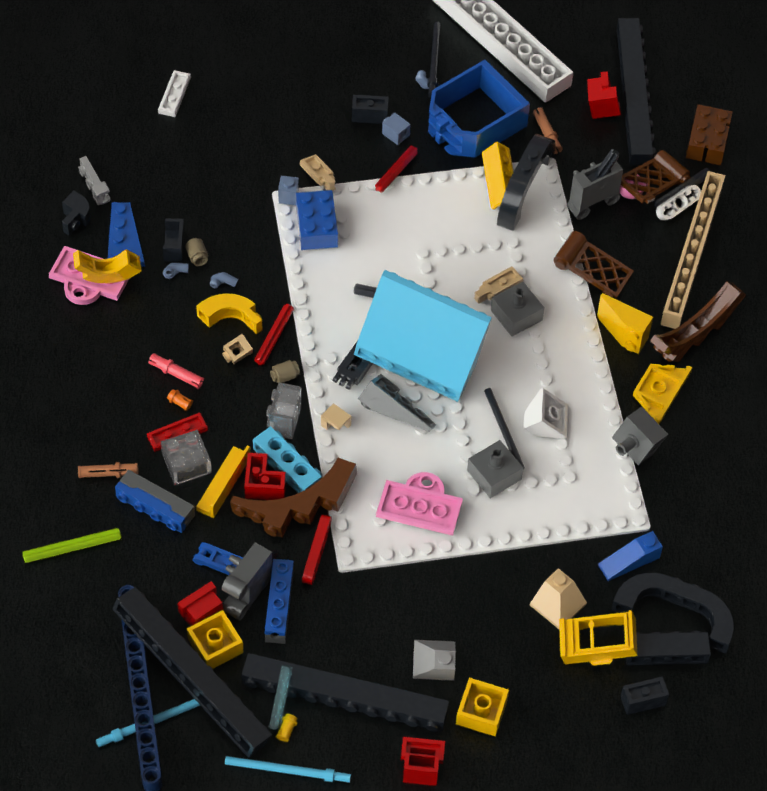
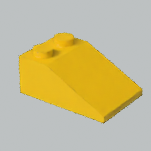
(625, 323)

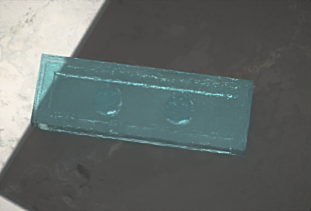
(280, 697)

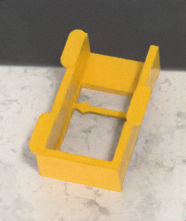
(570, 639)

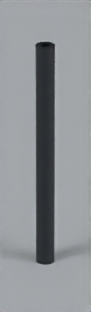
(502, 425)

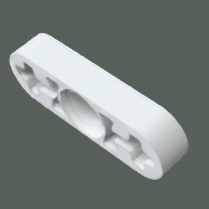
(686, 202)

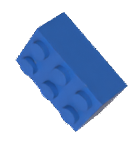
(316, 220)

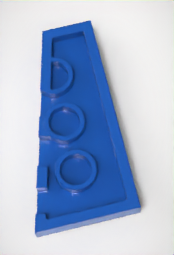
(123, 232)

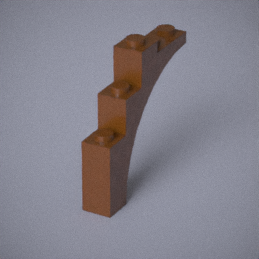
(712, 316)
(303, 506)

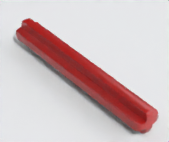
(396, 169)
(274, 334)

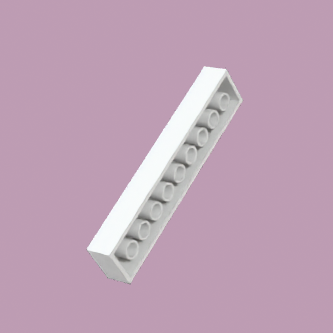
(511, 45)

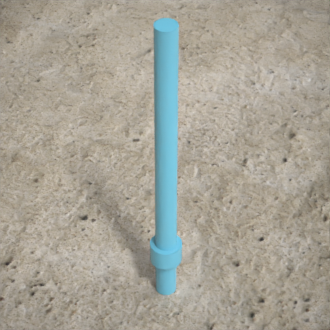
(117, 734)
(328, 774)

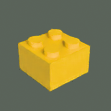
(215, 639)
(482, 707)

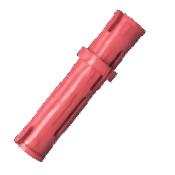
(170, 367)

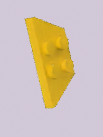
(659, 388)

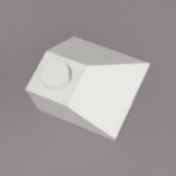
(546, 416)

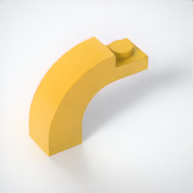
(107, 270)
(229, 306)

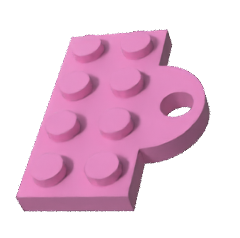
(73, 280)
(420, 504)

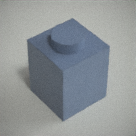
(395, 128)
(287, 190)

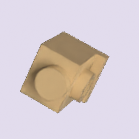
(238, 343)

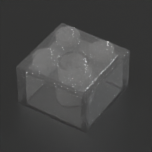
(284, 409)
(186, 457)

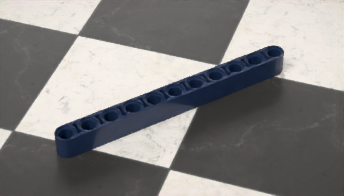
(142, 713)

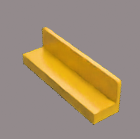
(498, 171)
(223, 482)

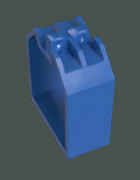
(498, 89)

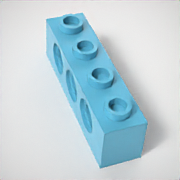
(277, 459)

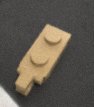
(319, 171)
(498, 284)

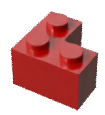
(261, 482)

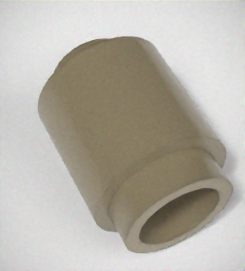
(197, 251)
(285, 371)

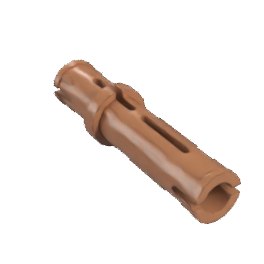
(546, 128)
(84, 471)

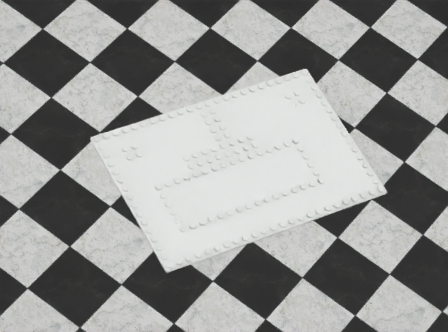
(448, 240)

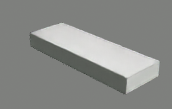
(174, 93)

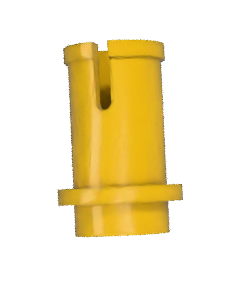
(286, 727)

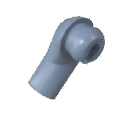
(422, 79)
(174, 268)
(221, 278)

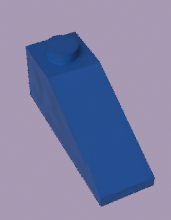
(632, 556)

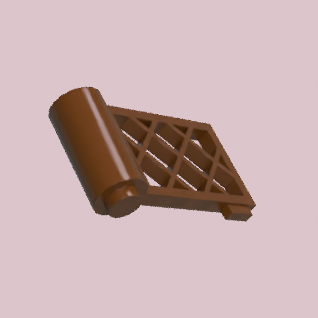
(667, 168)
(575, 248)

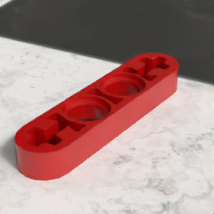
(317, 549)

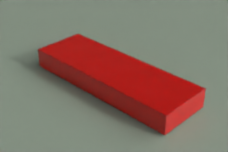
(175, 429)

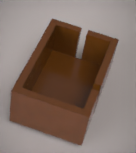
(710, 132)

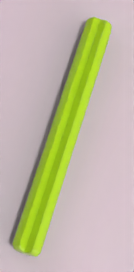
(72, 545)

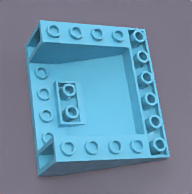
(422, 335)

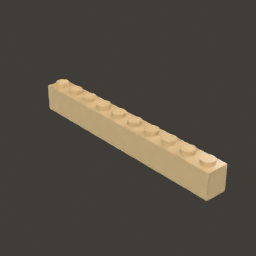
(692, 250)

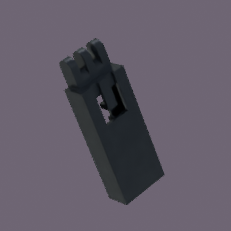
(356, 374)

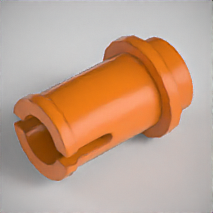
(179, 399)

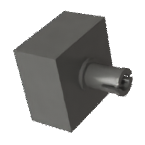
(517, 308)
(639, 436)
(495, 469)

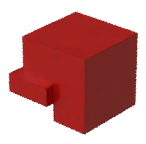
(602, 97)
(200, 604)
(421, 760)

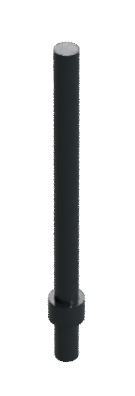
(433, 81)

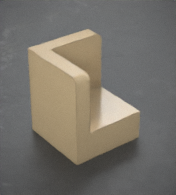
(336, 417)

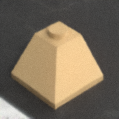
(558, 598)

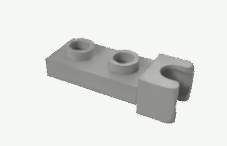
(99, 189)

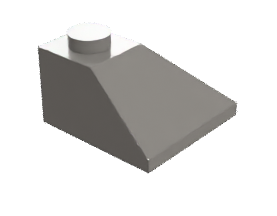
(434, 660)

